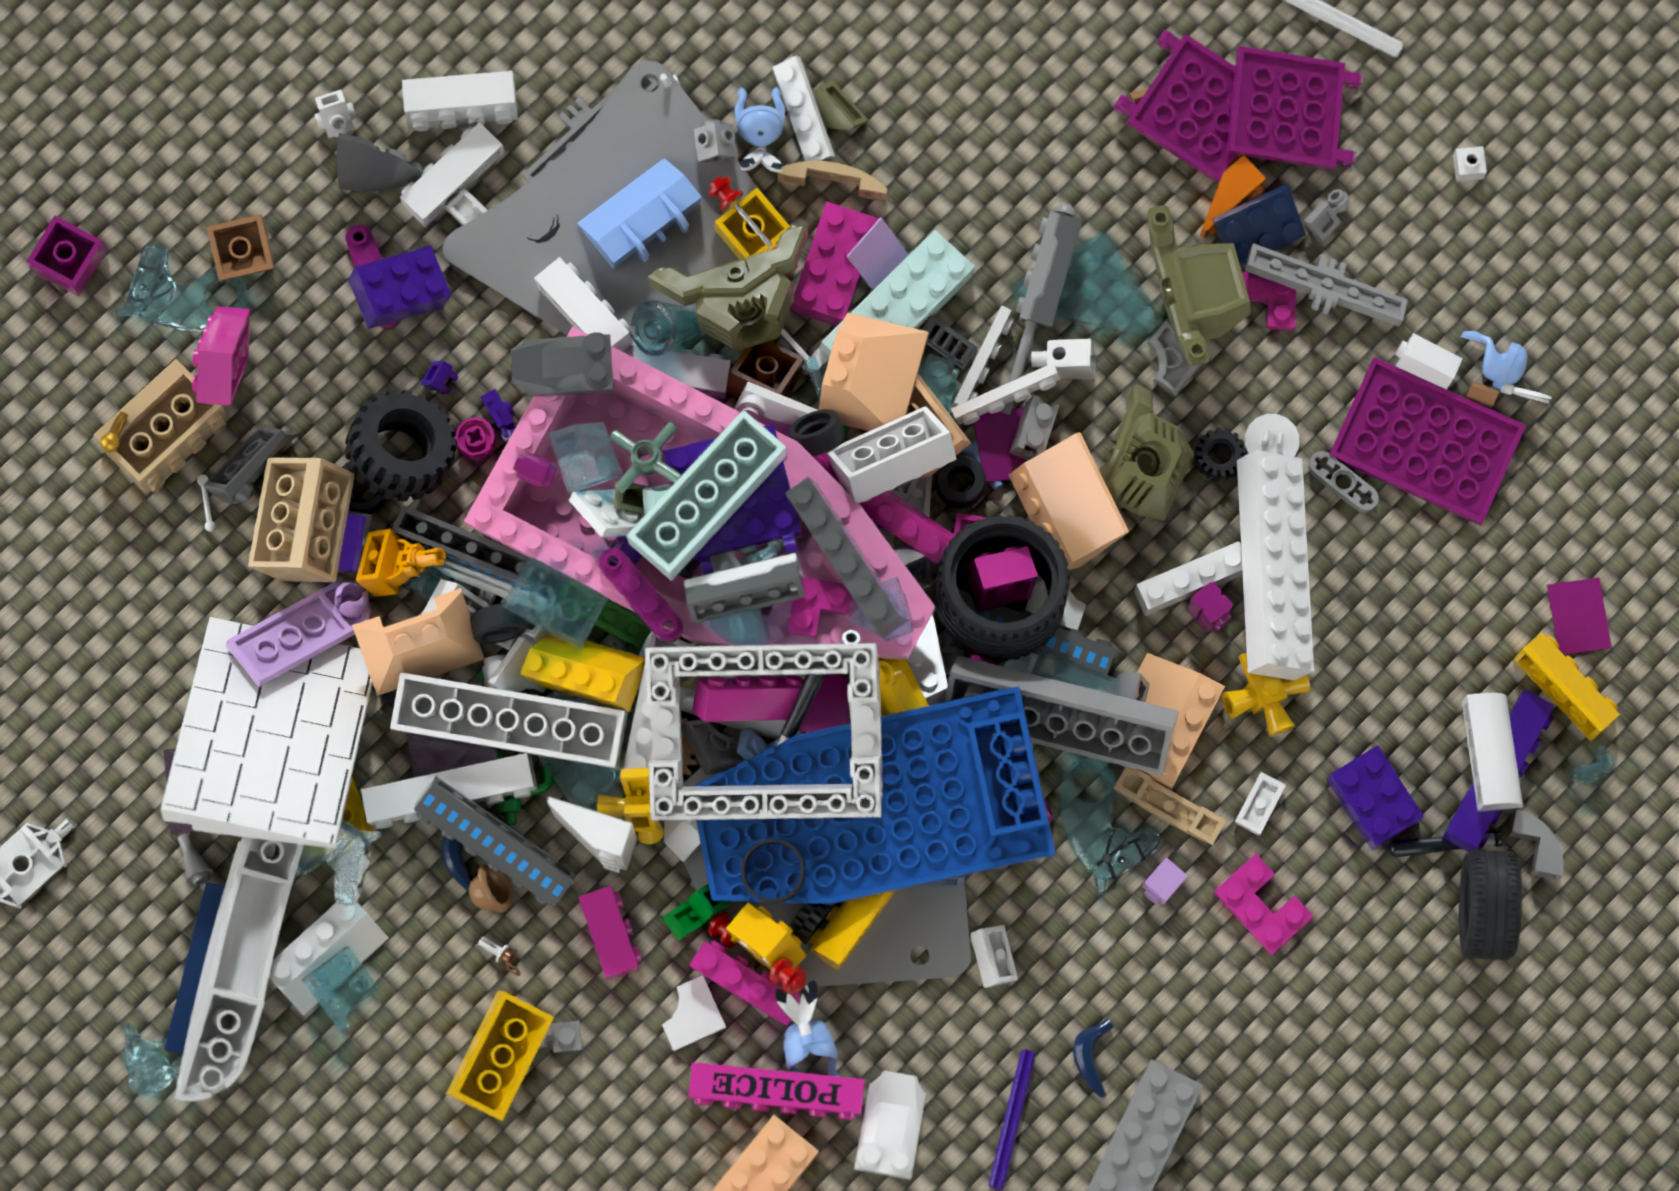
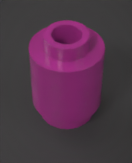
(535, 469)

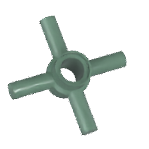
(642, 448)

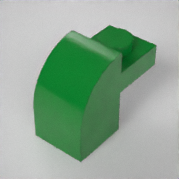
(694, 913)

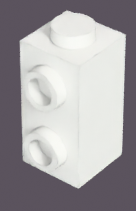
(1427, 361)

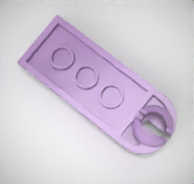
(301, 631)

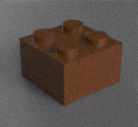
(767, 367)

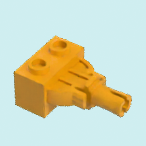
(392, 561)

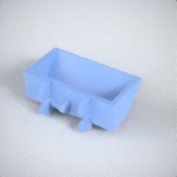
(641, 214)

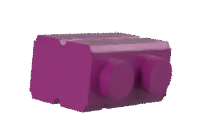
(1210, 608)

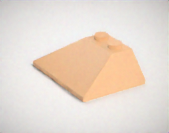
(871, 371)
(419, 645)

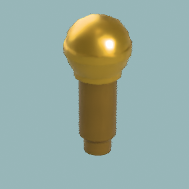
(110, 441)

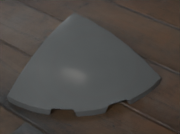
(367, 169)

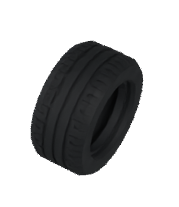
(1490, 905)

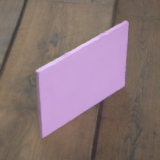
(877, 254)

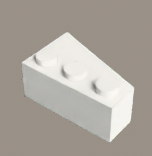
(928, 666)

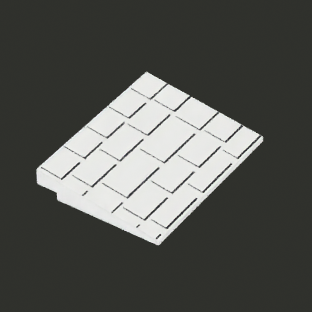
(268, 755)

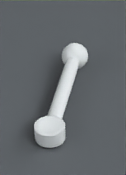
(209, 525)

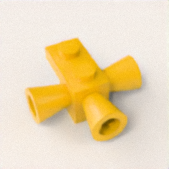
(1265, 695)
(635, 805)

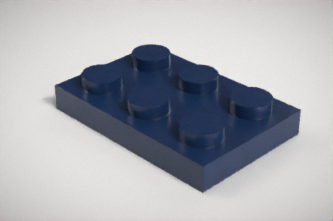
(1265, 221)

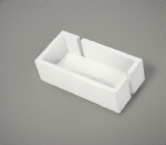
(460, 100)

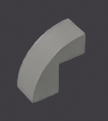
(1547, 853)

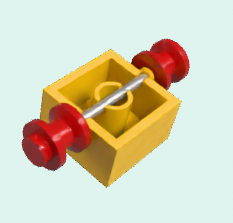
(750, 224)
(766, 942)

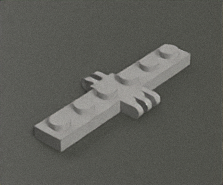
(577, 125)
(1326, 284)

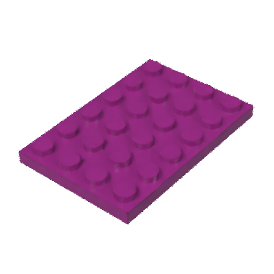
(1427, 441)

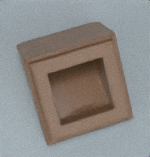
(1482, 394)

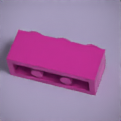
(610, 932)

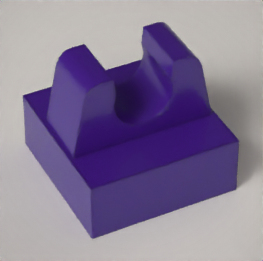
(436, 377)

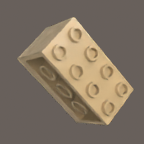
(157, 409)
(301, 519)

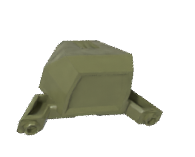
(1198, 287)
(743, 299)
(1147, 459)

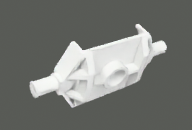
(45, 858)

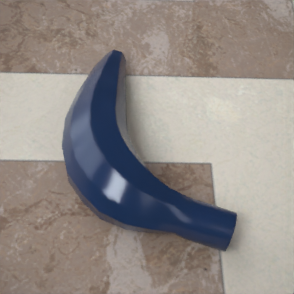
(453, 859)
(1084, 1055)

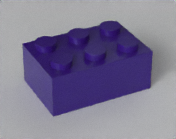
(399, 287)
(1374, 797)

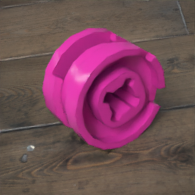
(475, 438)

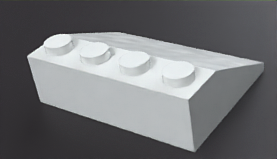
(603, 836)

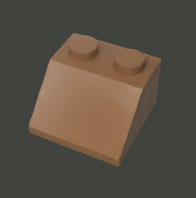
(240, 247)

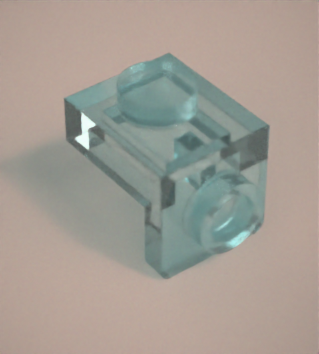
(1589, 773)

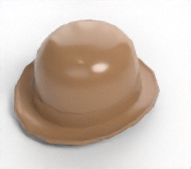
(491, 890)

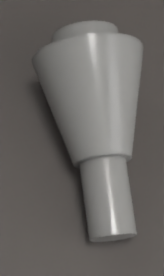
(196, 868)

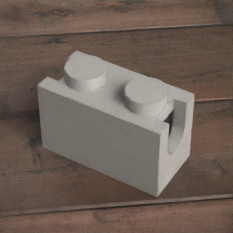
(1034, 428)

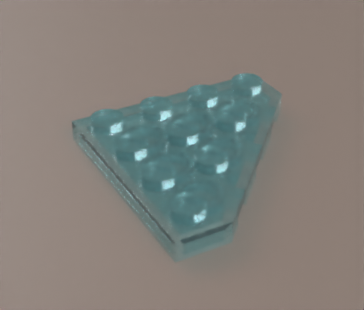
(1102, 291)

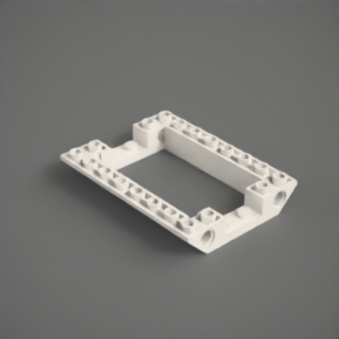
(674, 802)

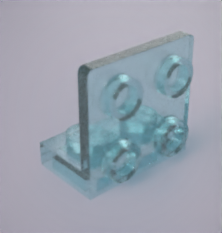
(340, 985)

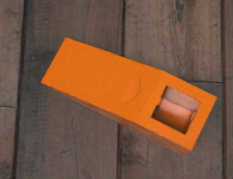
(1236, 186)

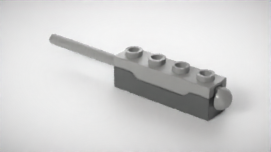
(1045, 281)

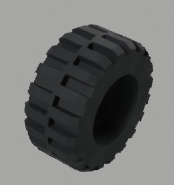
(420, 421)

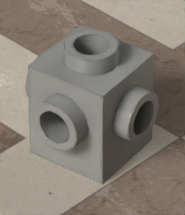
(715, 142)

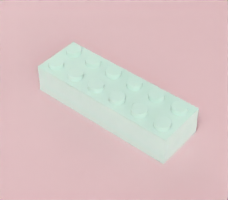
(915, 287)
(707, 495)

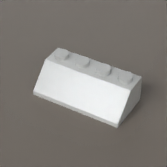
(892, 454)
(321, 941)

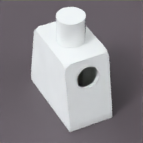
(1077, 356)

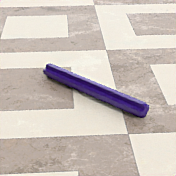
(1012, 1119)

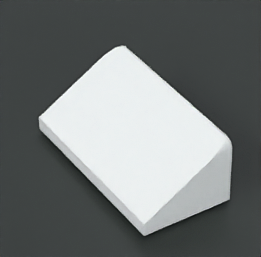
(994, 956)

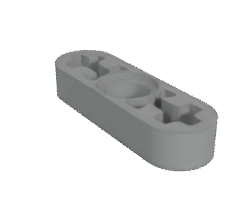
(1364, 487)

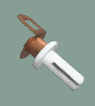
(501, 953)

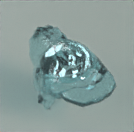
(147, 1068)

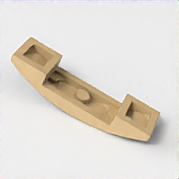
(798, 172)
(1169, 806)

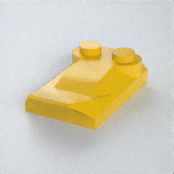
(898, 687)

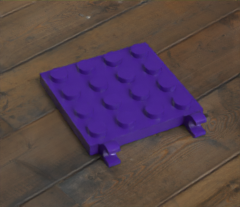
(760, 519)

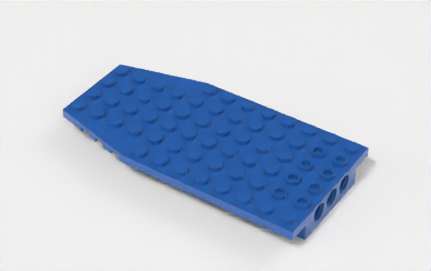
(953, 804)

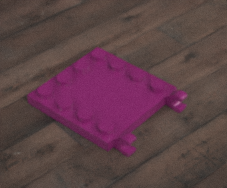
(1187, 106)
(1289, 108)

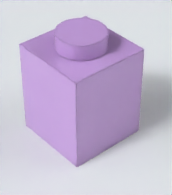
(1163, 882)

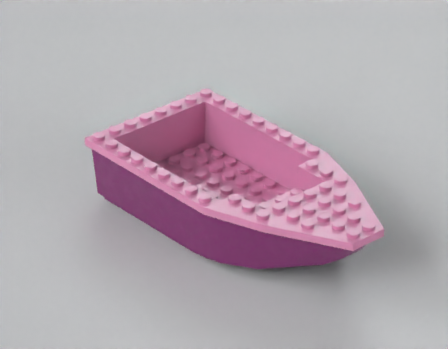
(644, 400)

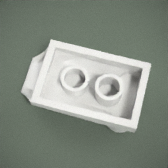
(771, 407)
(891, 1125)

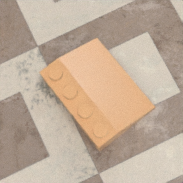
(1070, 500)
(1186, 692)

